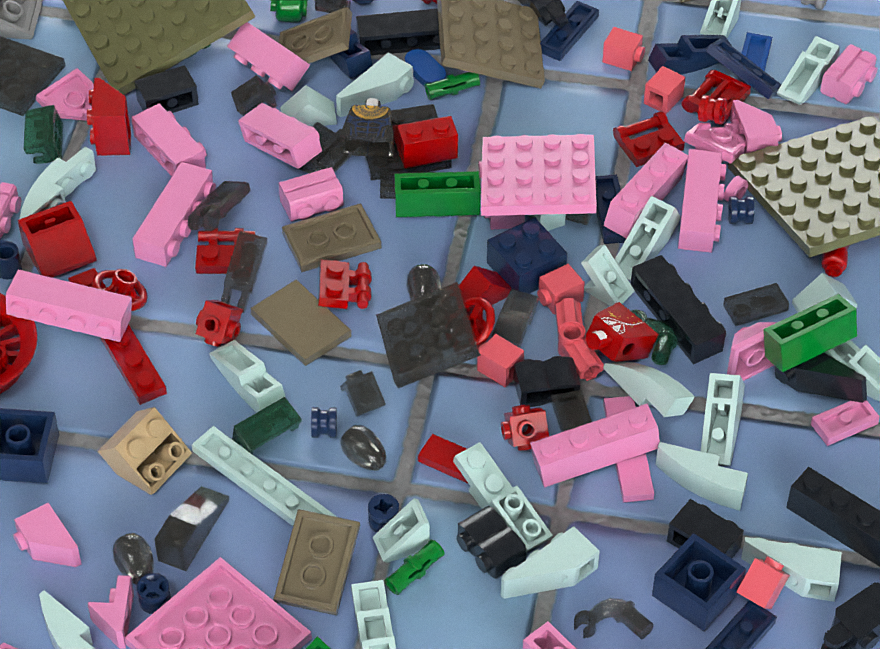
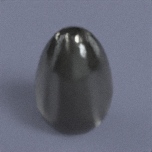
(422, 280)
(363, 448)
(133, 556)

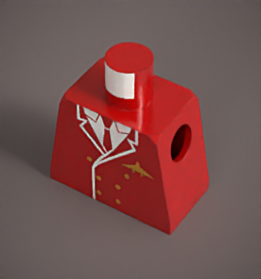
(620, 334)

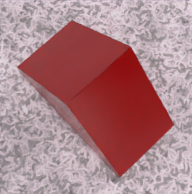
(484, 284)

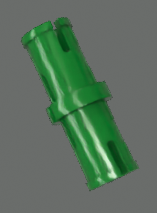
(451, 85)
(414, 567)

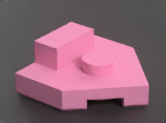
(68, 95)
(717, 140)

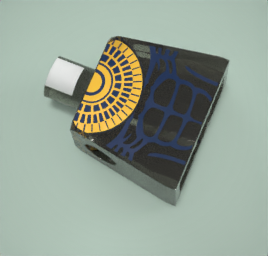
(368, 131)

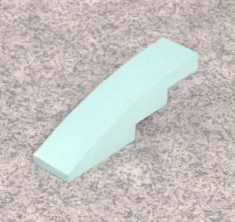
(372, 615)

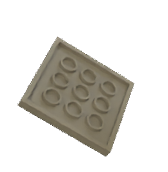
(491, 40)

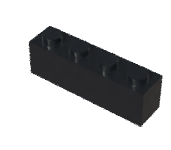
(399, 31)
(676, 305)
(837, 513)

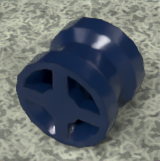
(741, 210)
(323, 422)
(376, 509)
(155, 585)

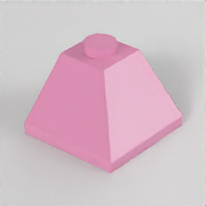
(748, 351)

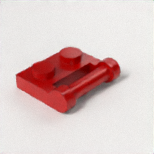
(727, 87)
(644, 147)

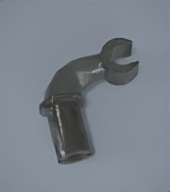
(620, 610)

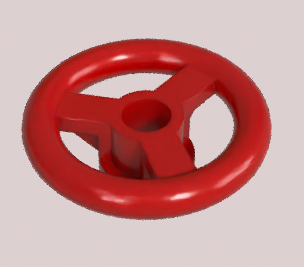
(123, 283)
(481, 328)

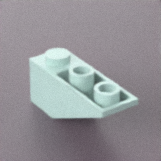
(556, 566)
(811, 570)

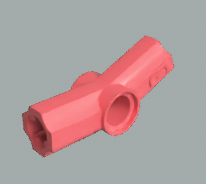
(573, 340)

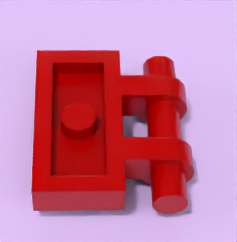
(216, 257)
(335, 282)

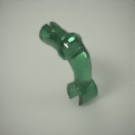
(665, 341)

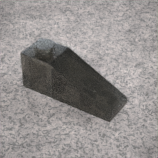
(189, 527)

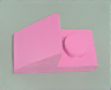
(114, 617)

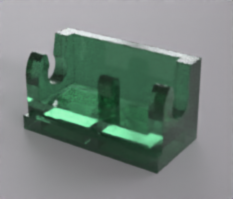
(43, 134)
(266, 425)

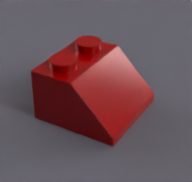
(426, 141)

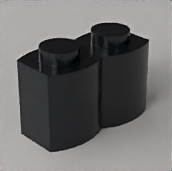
(540, 379)
(491, 542)

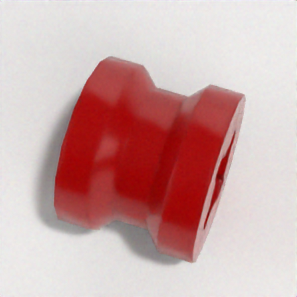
(712, 109)

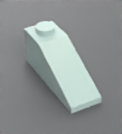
(383, 81)
(648, 235)
(722, 416)

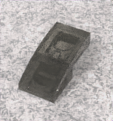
(516, 316)

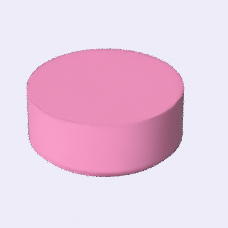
(737, 187)

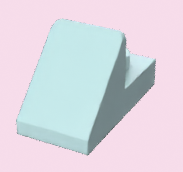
(607, 278)

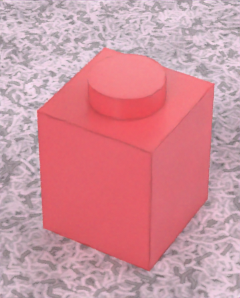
(623, 49)
(664, 90)
(559, 285)
(498, 359)
(763, 582)

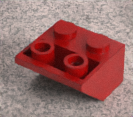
(109, 120)
(56, 240)

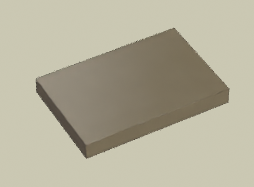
(319, 36)
(331, 237)
(300, 323)
(317, 562)

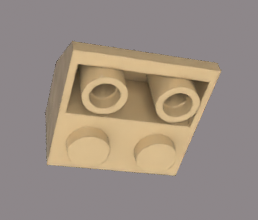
(145, 450)

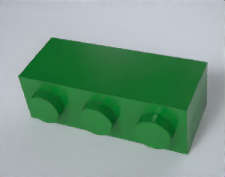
(437, 194)
(810, 332)

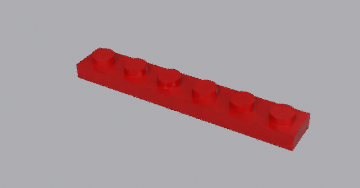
(129, 356)

